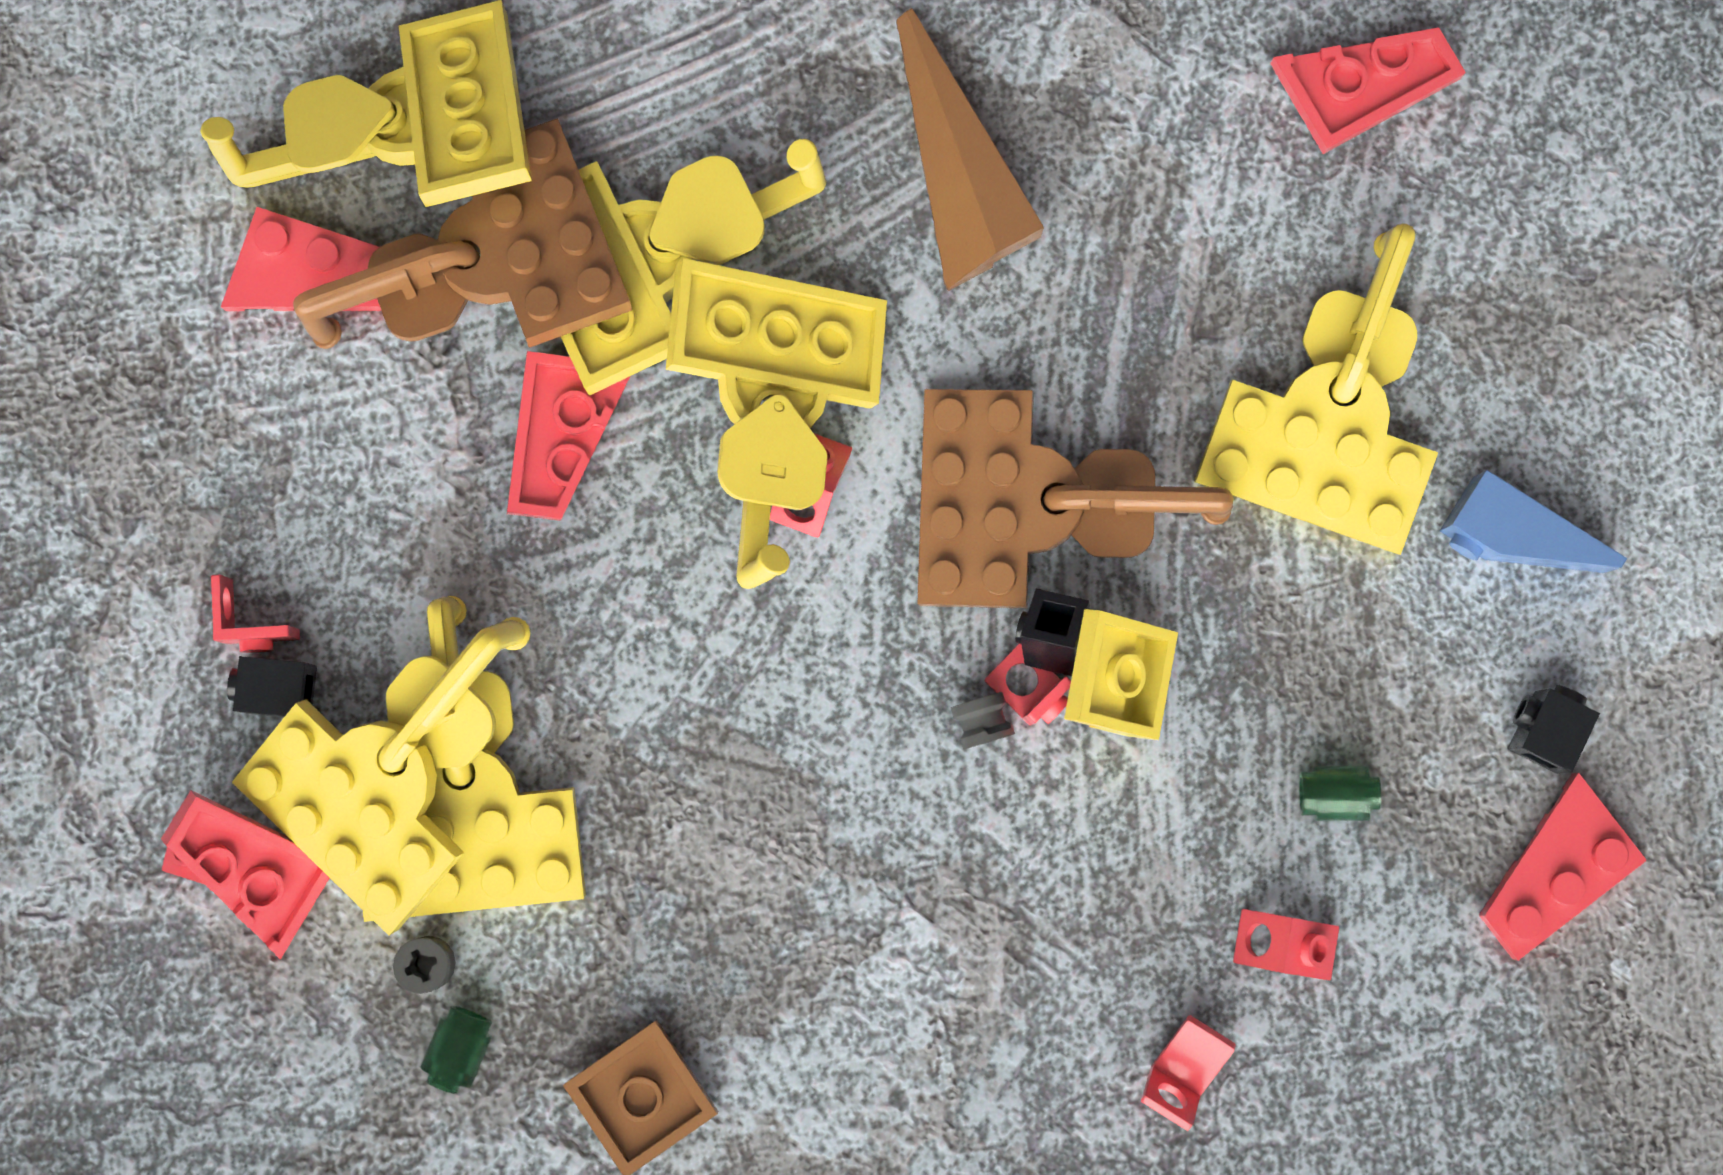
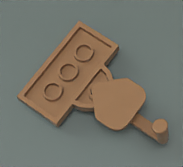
(534, 248)
(987, 493)

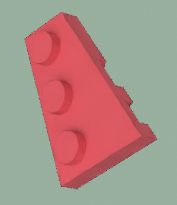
(1364, 84)
(288, 258)
(555, 435)
(248, 867)
(1562, 871)

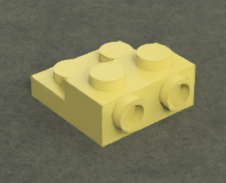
(1121, 675)

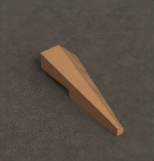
(970, 189)

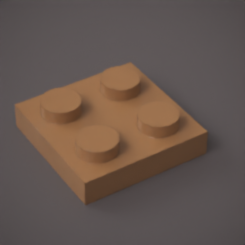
(640, 1098)

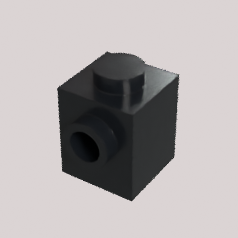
(1051, 631)
(1553, 728)

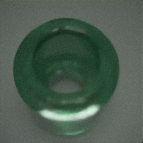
(1339, 793)
(456, 1049)

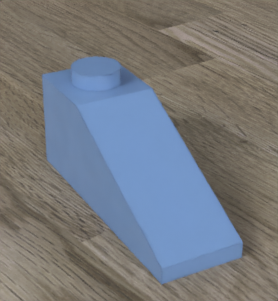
(1511, 527)

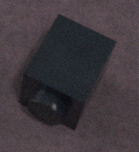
(270, 685)

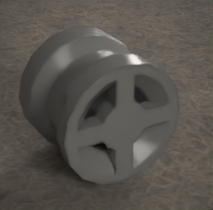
(982, 715)
(434, 960)

